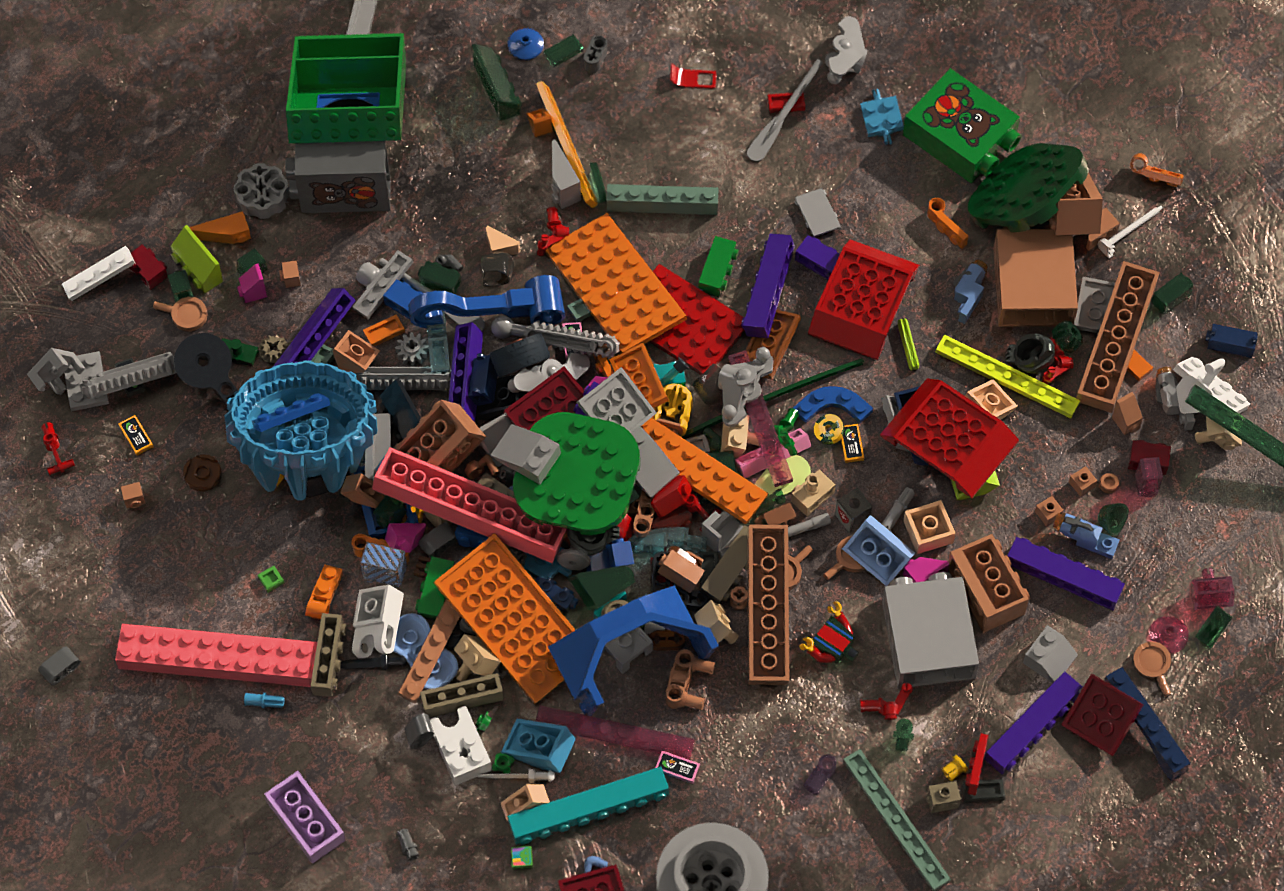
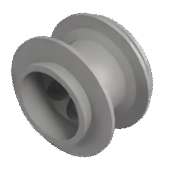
(713, 845)

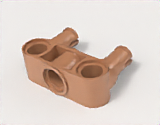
(680, 679)

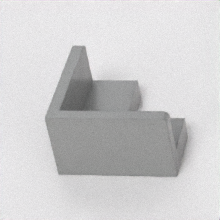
(720, 530)

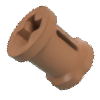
(742, 602)

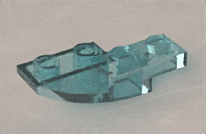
(663, 538)

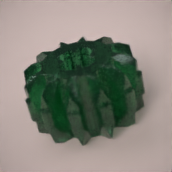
(1067, 336)

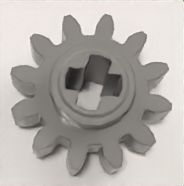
(418, 346)

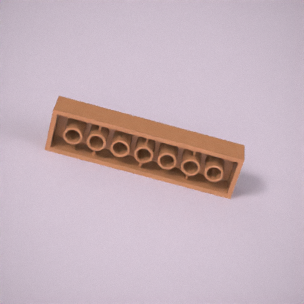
(1117, 336)
(768, 605)

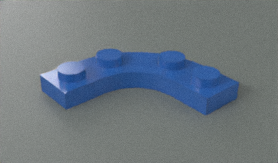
(833, 397)

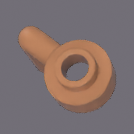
(476, 468)

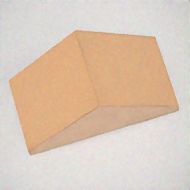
(500, 242)

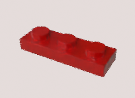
(976, 764)

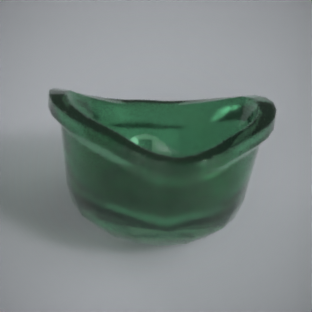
(1113, 518)

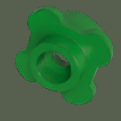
(483, 722)
(499, 758)

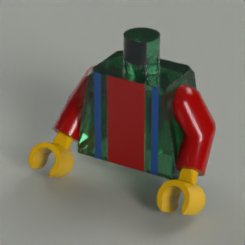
(832, 640)

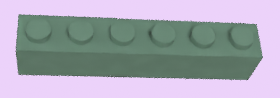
(662, 199)

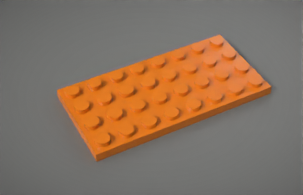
(615, 283)
(508, 614)

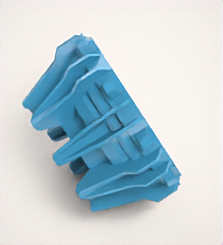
(312, 444)

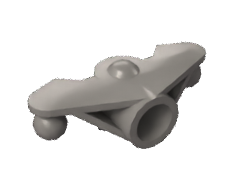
(849, 49)
(529, 379)
(742, 386)

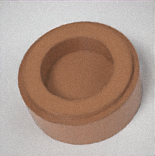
(1108, 483)

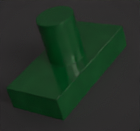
(242, 352)

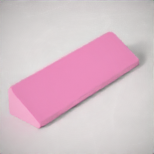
(754, 461)

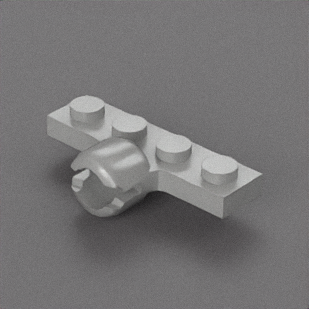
(379, 281)

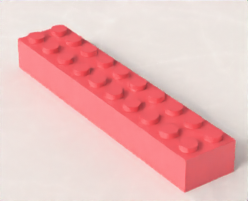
(465, 504)
(216, 655)

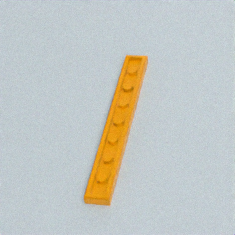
(566, 143)

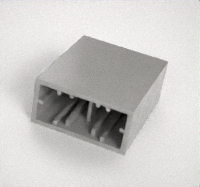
(930, 630)

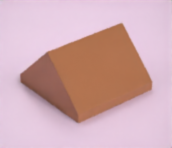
(354, 353)

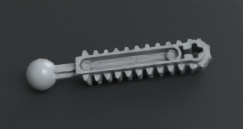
(504, 327)
(129, 375)
(411, 377)

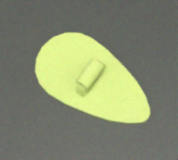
(799, 469)

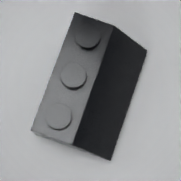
(400, 407)

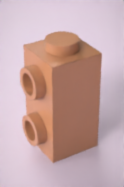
(680, 570)

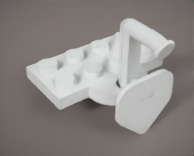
(1206, 377)

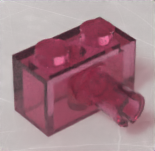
(1212, 591)

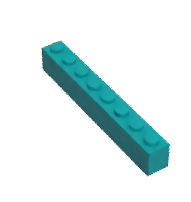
(588, 805)

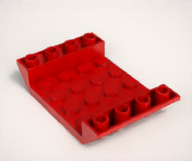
(862, 299)
(951, 435)

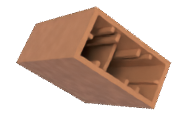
(1034, 278)

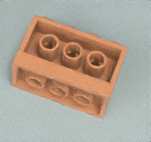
(1078, 210)
(443, 436)
(989, 582)

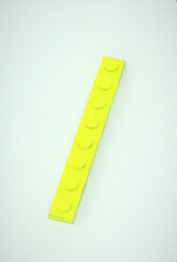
(1007, 376)

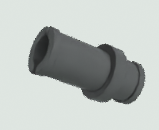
(408, 847)

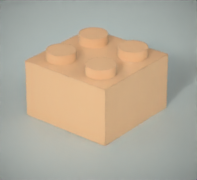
(929, 527)

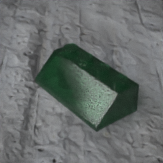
(495, 82)

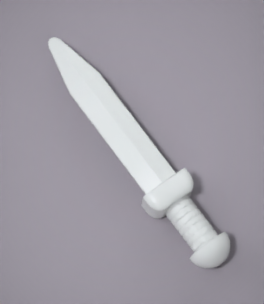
(532, 776)

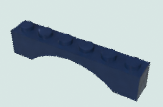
(1166, 750)

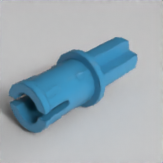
(263, 700)

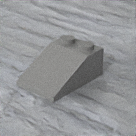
(566, 184)
(527, 452)
(655, 466)

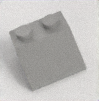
(1050, 655)

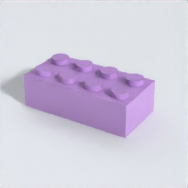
(305, 817)

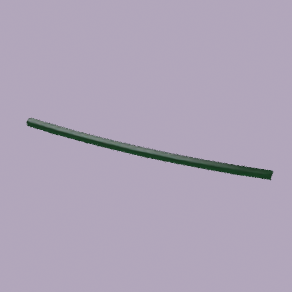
(780, 392)

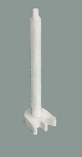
(1107, 246)

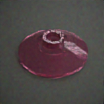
(1173, 642)

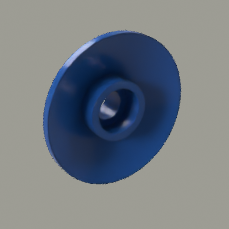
(525, 50)

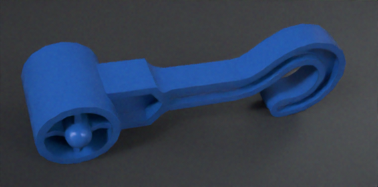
(539, 300)

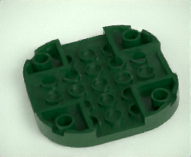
(1027, 186)

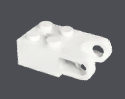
(376, 620)
(460, 741)

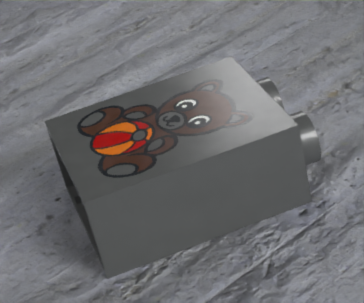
(340, 176)

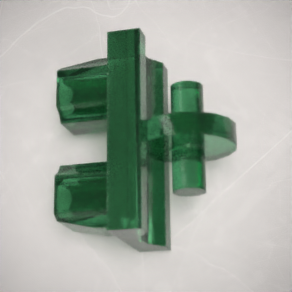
(903, 734)

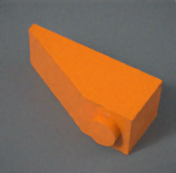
(227, 229)

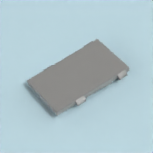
(817, 212)

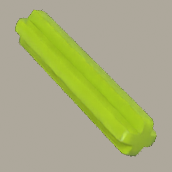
(908, 344)

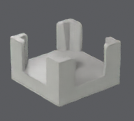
(51, 367)
(628, 647)

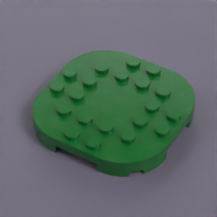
(589, 480)

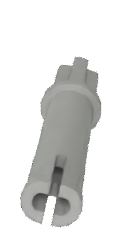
(899, 506)

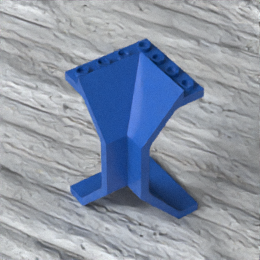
(581, 650)

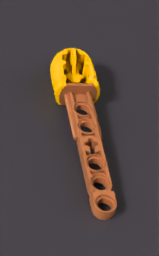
(678, 396)

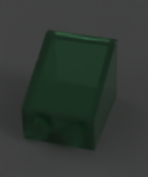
(601, 585)

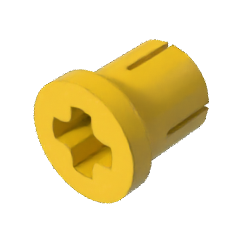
(957, 766)

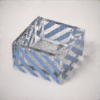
(383, 564)

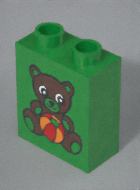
(962, 126)

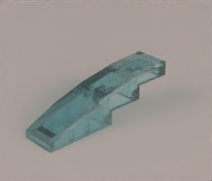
(438, 347)

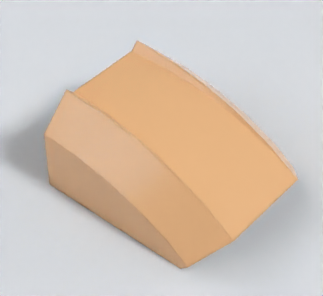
(992, 398)

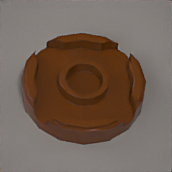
(202, 472)

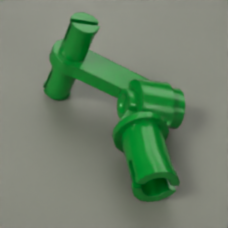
(787, 425)

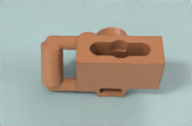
(778, 515)

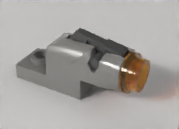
(1167, 396)

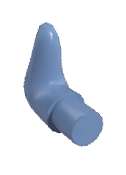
(594, 861)

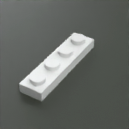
(98, 273)

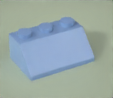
(878, 550)

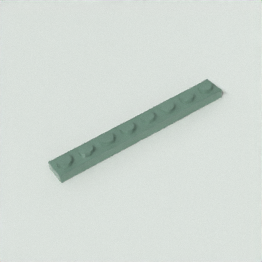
(896, 820)

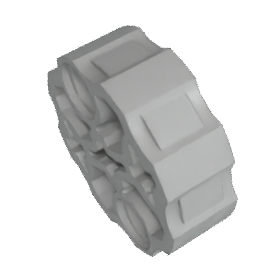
(251, 181)

